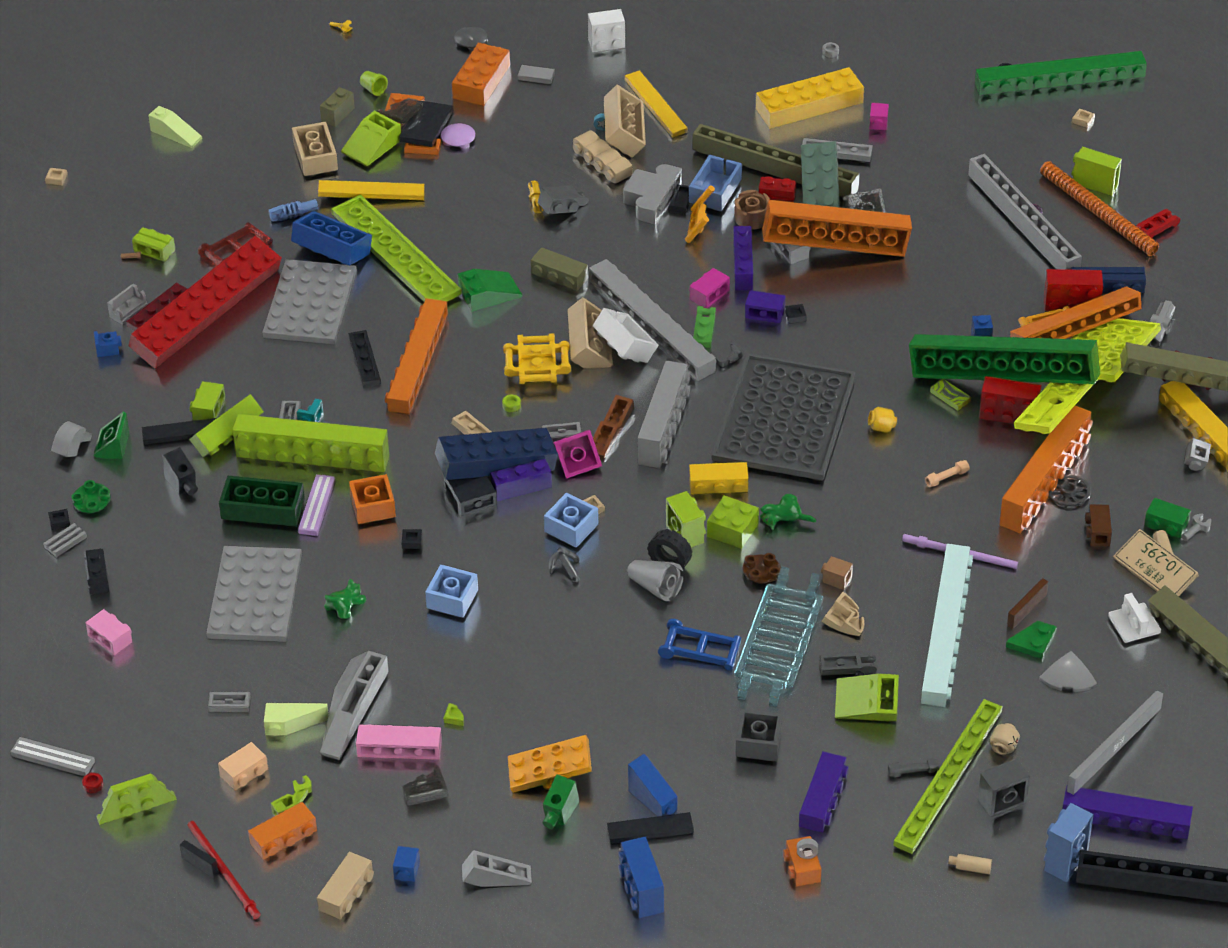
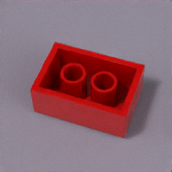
(1071, 287)
(1006, 399)

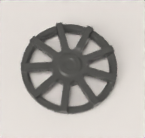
(1070, 490)

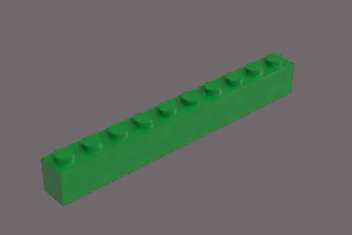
(1060, 72)

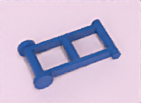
(675, 626)

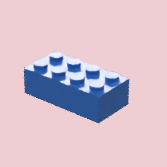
(331, 238)

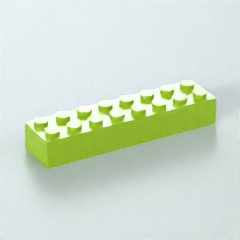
(311, 443)

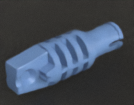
(292, 210)

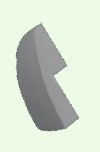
(1068, 673)

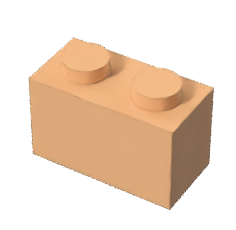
(243, 766)

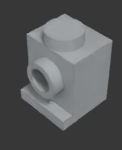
(1197, 458)

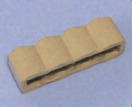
(602, 156)

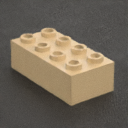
(624, 121)

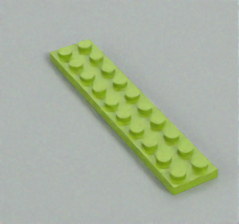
(397, 251)

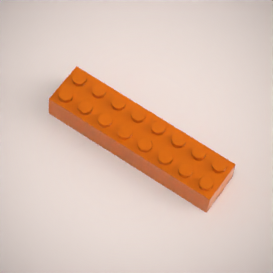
(836, 228)
(1045, 469)

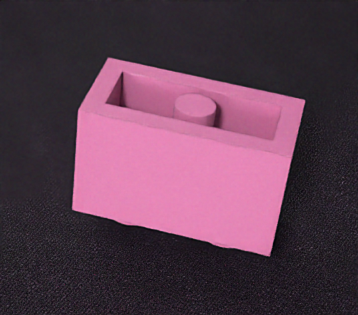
(109, 632)

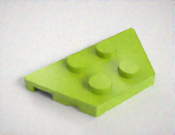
(133, 797)

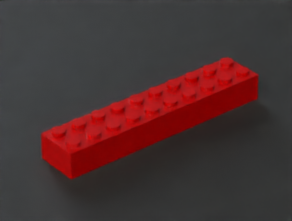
(204, 302)

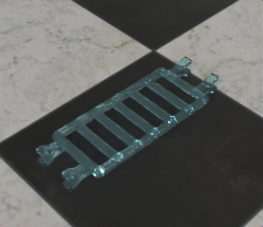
(778, 684)

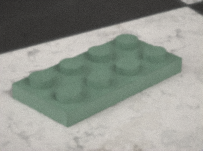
(820, 174)

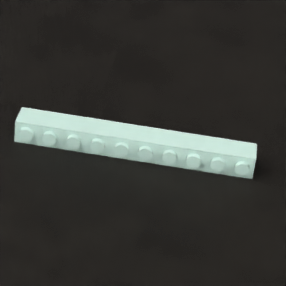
(945, 626)

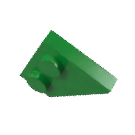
(1033, 639)

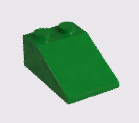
(487, 288)

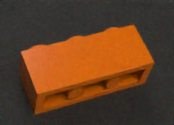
(282, 830)

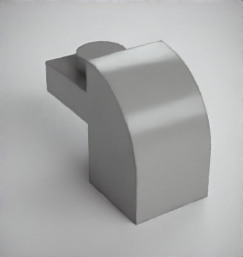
(69, 438)

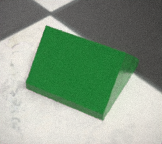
(113, 438)

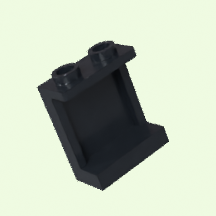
(472, 494)

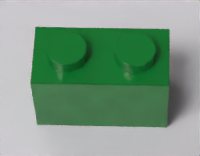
(1167, 517)

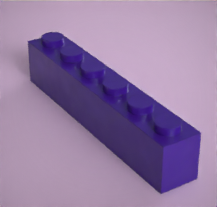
(1133, 812)

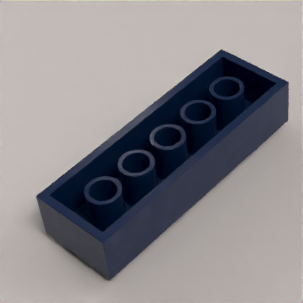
(488, 452)

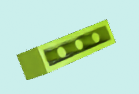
(221, 429)

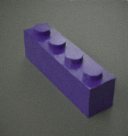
(743, 257)
(823, 791)

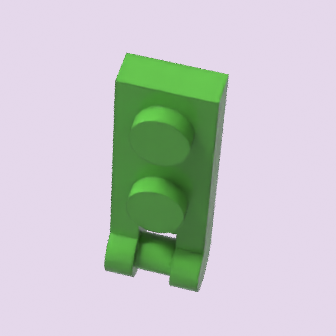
(704, 326)

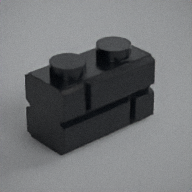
(96, 571)

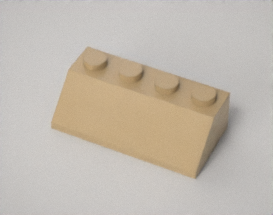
(586, 345)

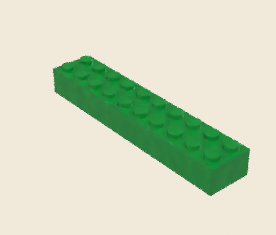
(1005, 358)

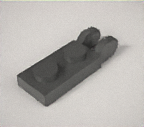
(847, 663)

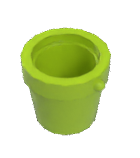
(374, 82)

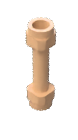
(960, 467)

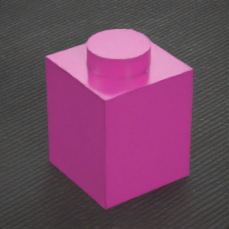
(879, 116)

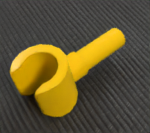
(344, 26)

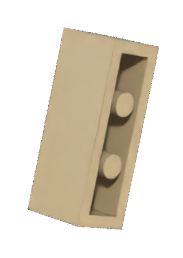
(345, 885)

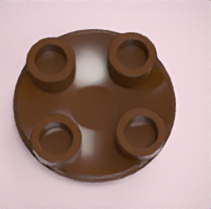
(761, 568)

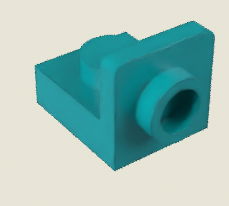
(313, 412)

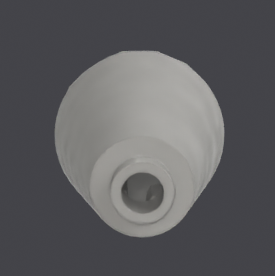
(657, 577)

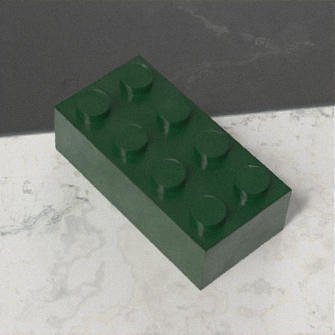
(261, 500)

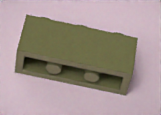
(559, 269)

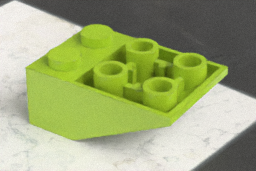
(372, 138)
(867, 697)

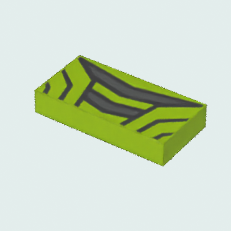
(950, 394)

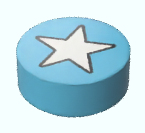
(599, 122)

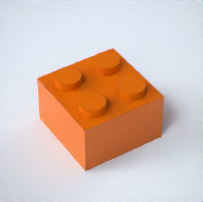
(372, 499)

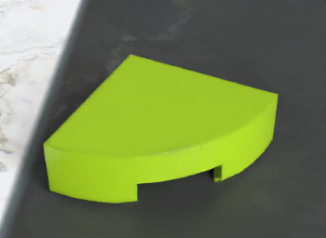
(453, 715)

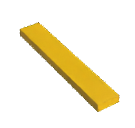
(656, 104)
(371, 190)

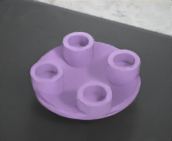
(458, 135)

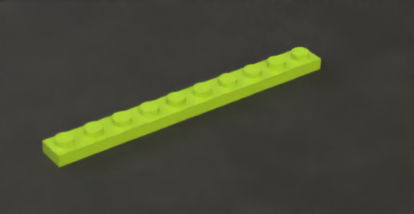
(947, 776)

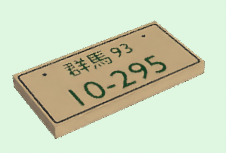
(1155, 564)

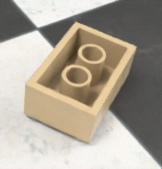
(314, 148)

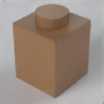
(837, 572)

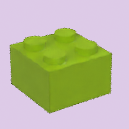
(685, 518)
(732, 522)

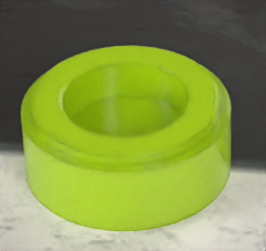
(511, 403)

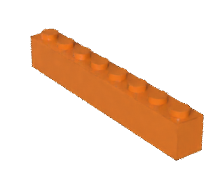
(1083, 316)
(416, 356)

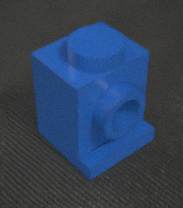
(107, 343)

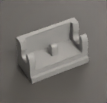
(126, 304)

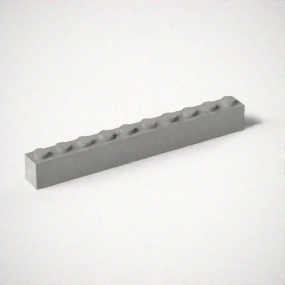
(1023, 213)
(652, 319)

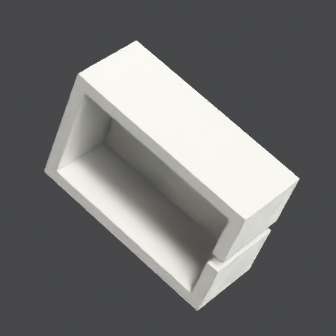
(625, 335)

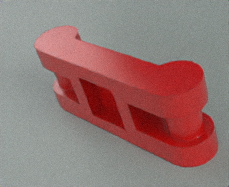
(1158, 223)

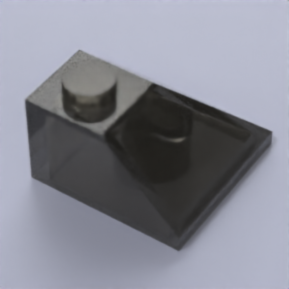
(867, 200)

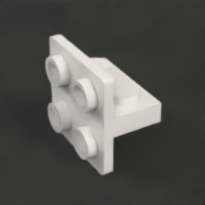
(1134, 620)

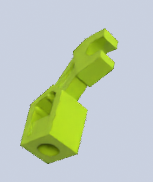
(288, 800)

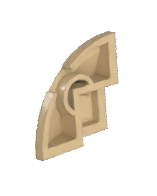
(845, 616)

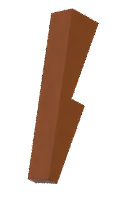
(612, 425)

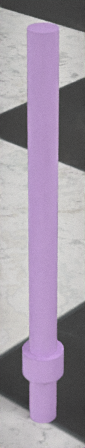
(923, 542)

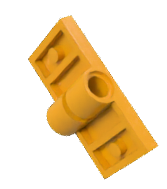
(542, 764)

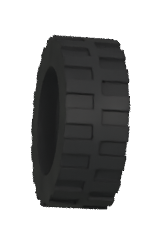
(675, 542)

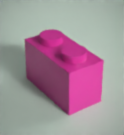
(709, 288)

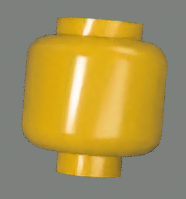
(882, 419)

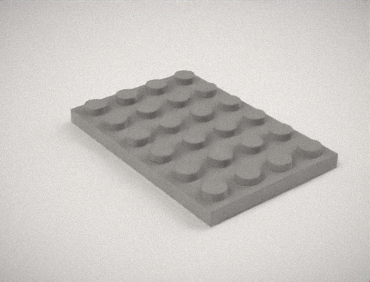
(309, 301)
(254, 594)

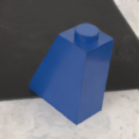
(650, 787)

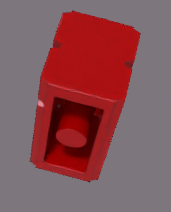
(778, 189)

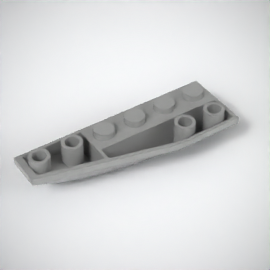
(351, 700)

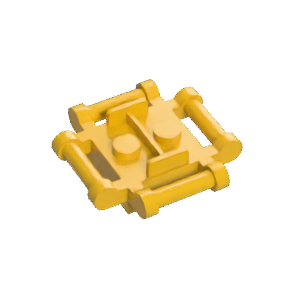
(537, 361)

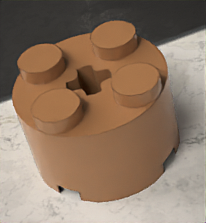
(751, 209)

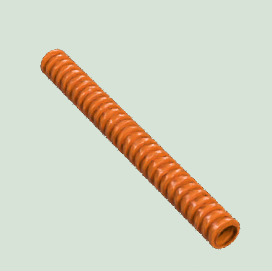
(1099, 208)

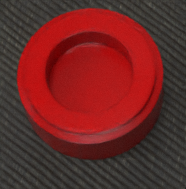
(92, 782)

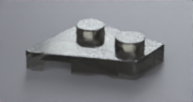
(403, 111)

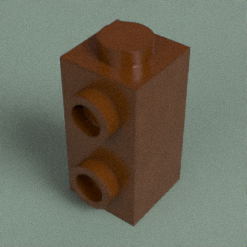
(1099, 525)

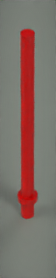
(248, 904)

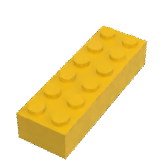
(809, 97)

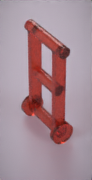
(207, 250)

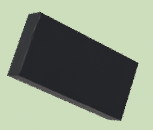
(680, 199)
(199, 858)

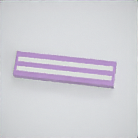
(316, 505)

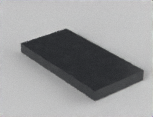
(426, 124)

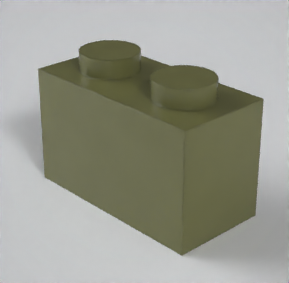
(337, 107)

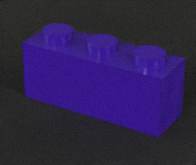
(521, 479)

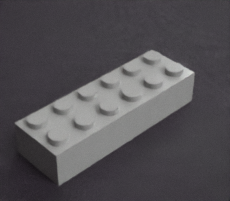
(663, 414)

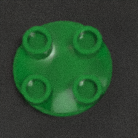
(91, 497)

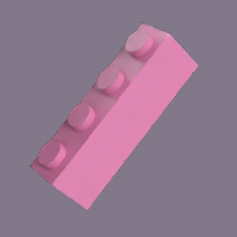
(399, 742)

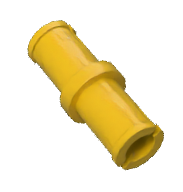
(534, 196)

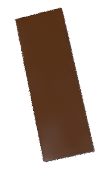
(1027, 603)

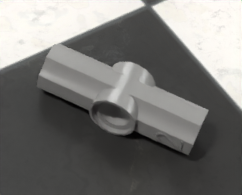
(1163, 316)

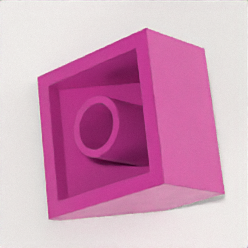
(577, 453)

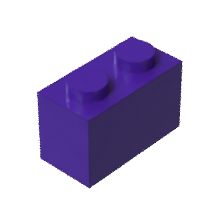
(765, 306)

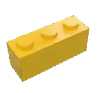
(718, 478)

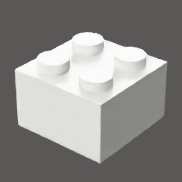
(606, 30)

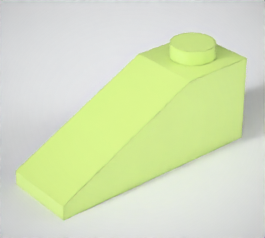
(173, 127)
(292, 717)

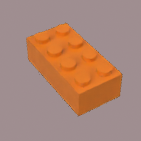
(481, 74)

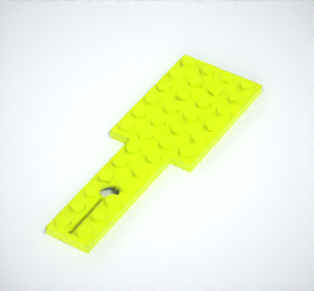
(1111, 338)

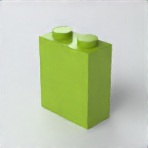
(1096, 170)

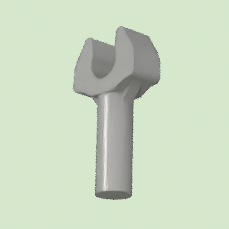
(1197, 525)

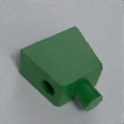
(560, 801)

